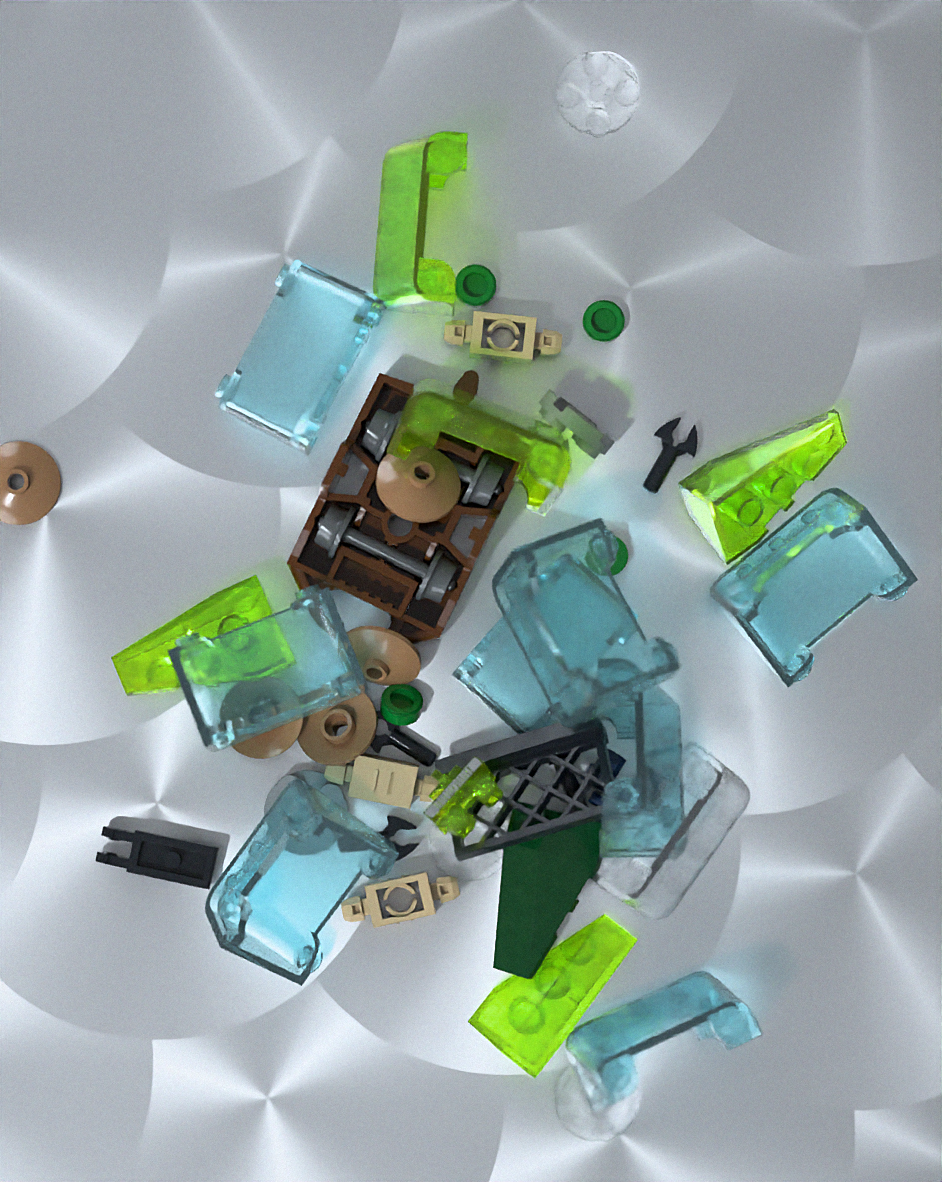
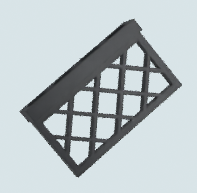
(530, 752)

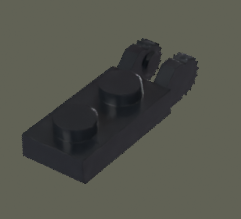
(163, 857)

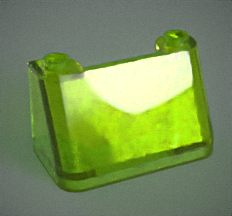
(400, 272)
(537, 446)

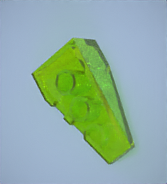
(747, 487)
(146, 663)
(536, 1015)

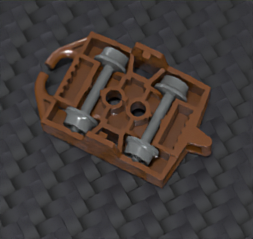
(351, 532)

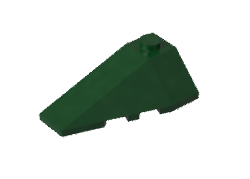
(539, 890)

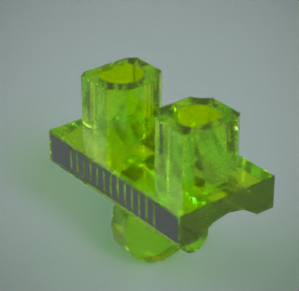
(458, 793)

